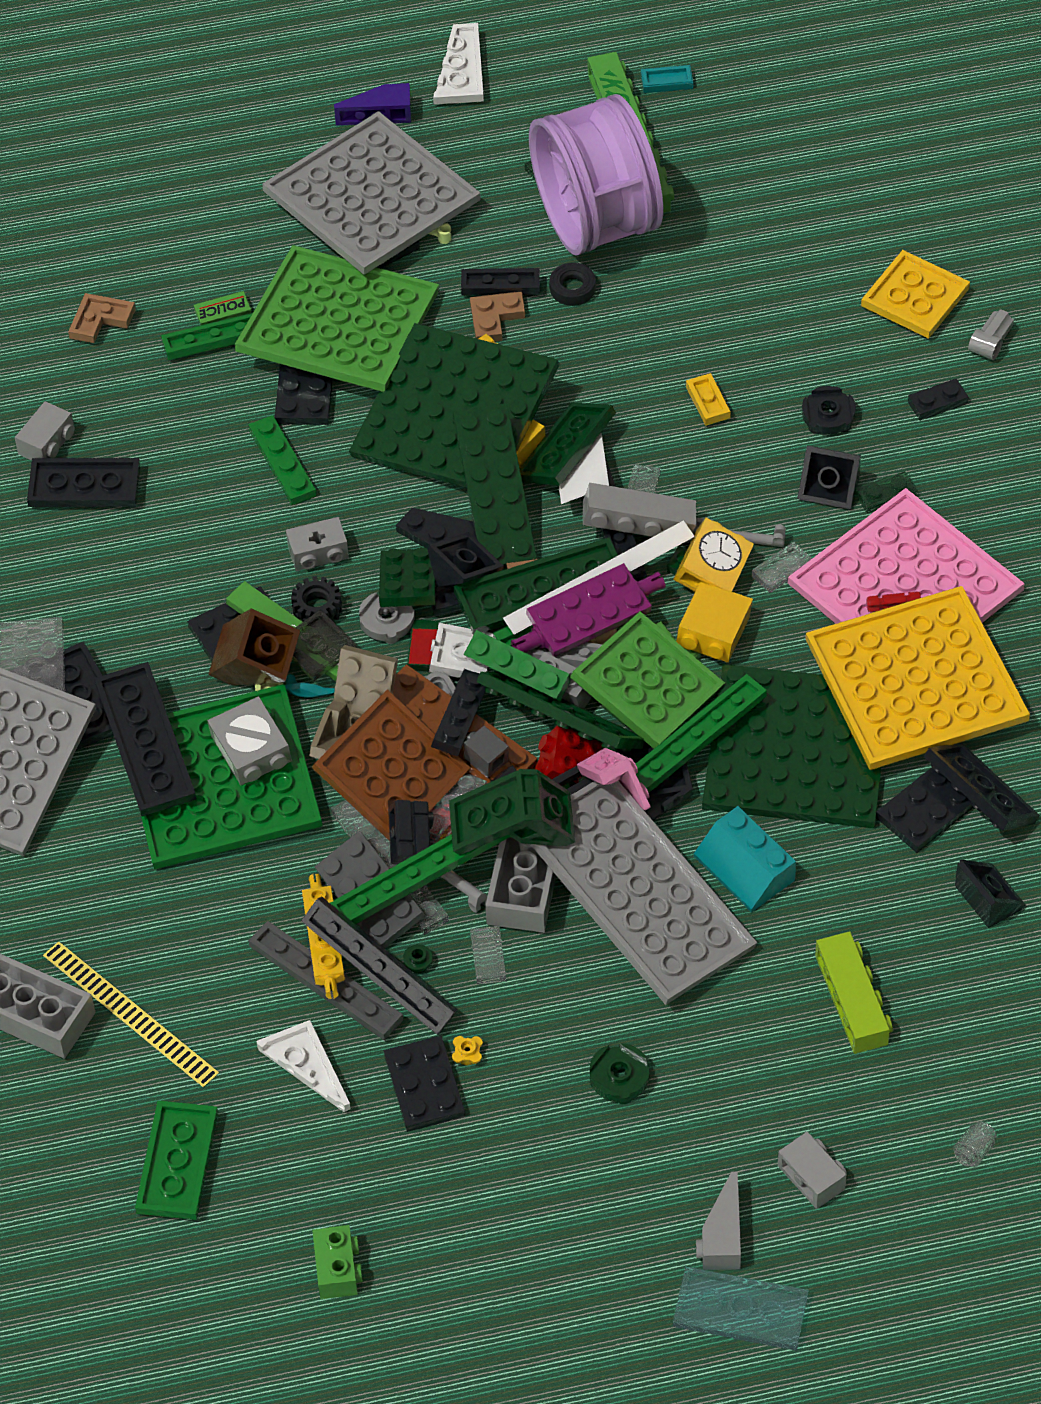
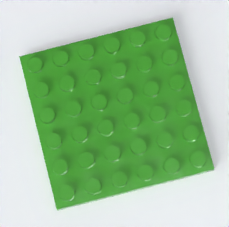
(335, 319)

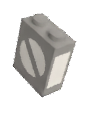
(249, 741)

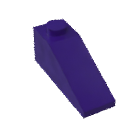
(388, 99)

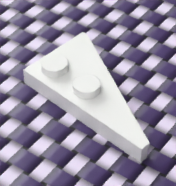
(304, 1057)

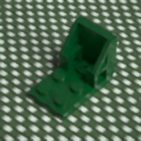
(516, 805)

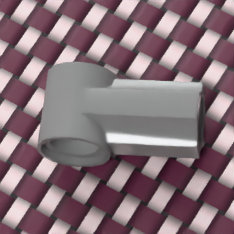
(989, 339)

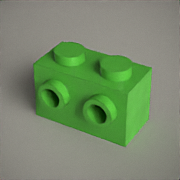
(335, 1261)

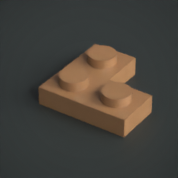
(491, 309)
(97, 311)

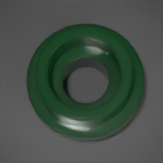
(417, 965)

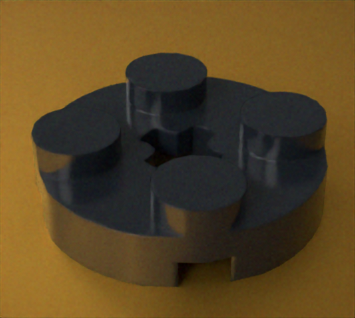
(828, 423)

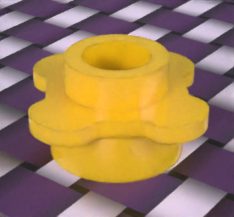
(467, 1057)

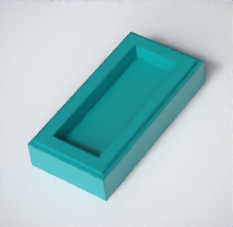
(666, 79)

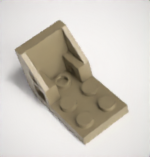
(359, 683)

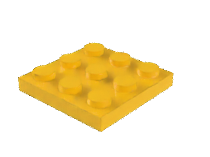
(915, 294)

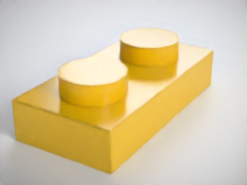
(708, 399)

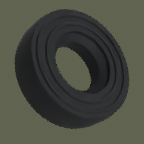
(574, 296)

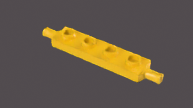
(325, 959)

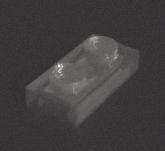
(777, 569)

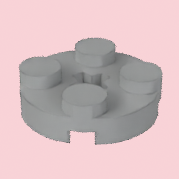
(385, 629)

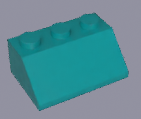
(745, 859)

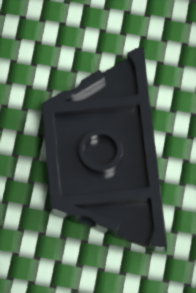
(669, 792)

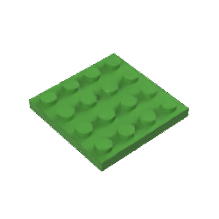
(647, 680)

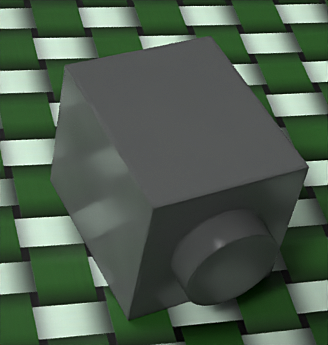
(485, 751)

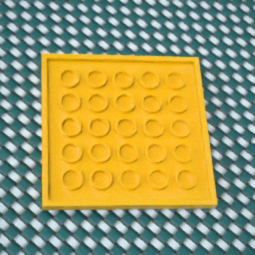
(916, 677)

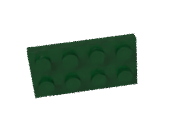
(566, 443)

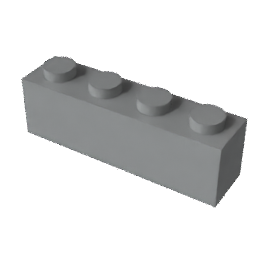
(635, 510)

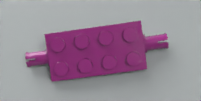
(588, 610)

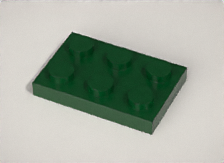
(406, 578)

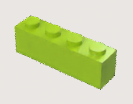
(852, 992)

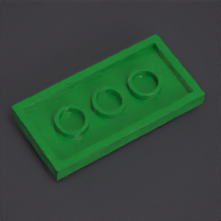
(176, 1160)

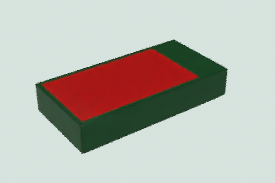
(420, 644)

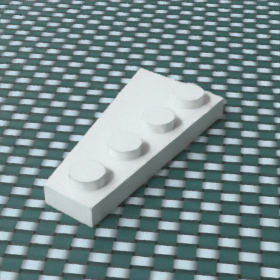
(461, 69)

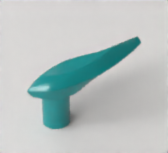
(306, 689)

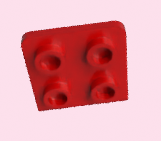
(564, 750)

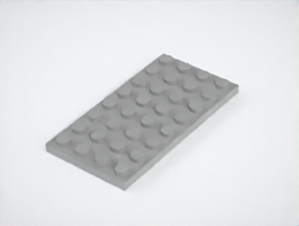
(645, 893)

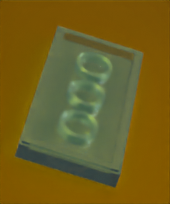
(740, 1308)

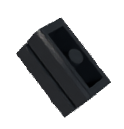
(409, 829)

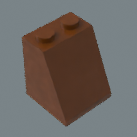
(254, 650)

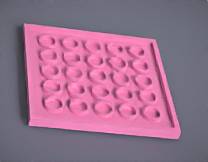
(902, 551)

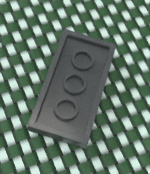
(356, 864)

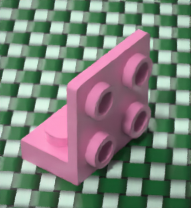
(609, 767)

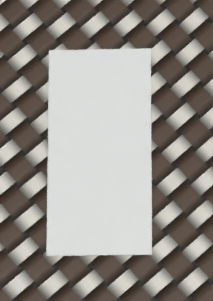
(590, 469)

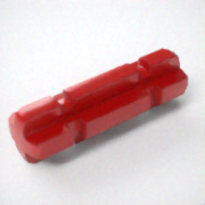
(889, 600)

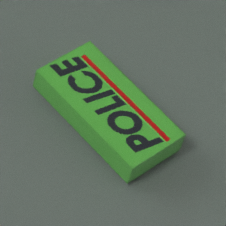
(222, 308)

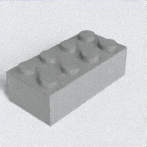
(519, 888)
(42, 1008)

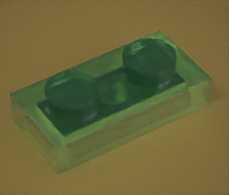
(879, 492)

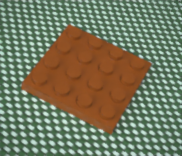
(388, 760)

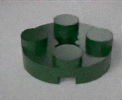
(619, 1088)

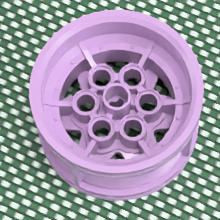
(596, 174)

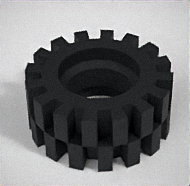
(313, 590)

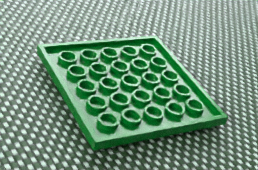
(225, 811)

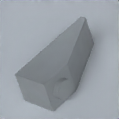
(721, 1231)

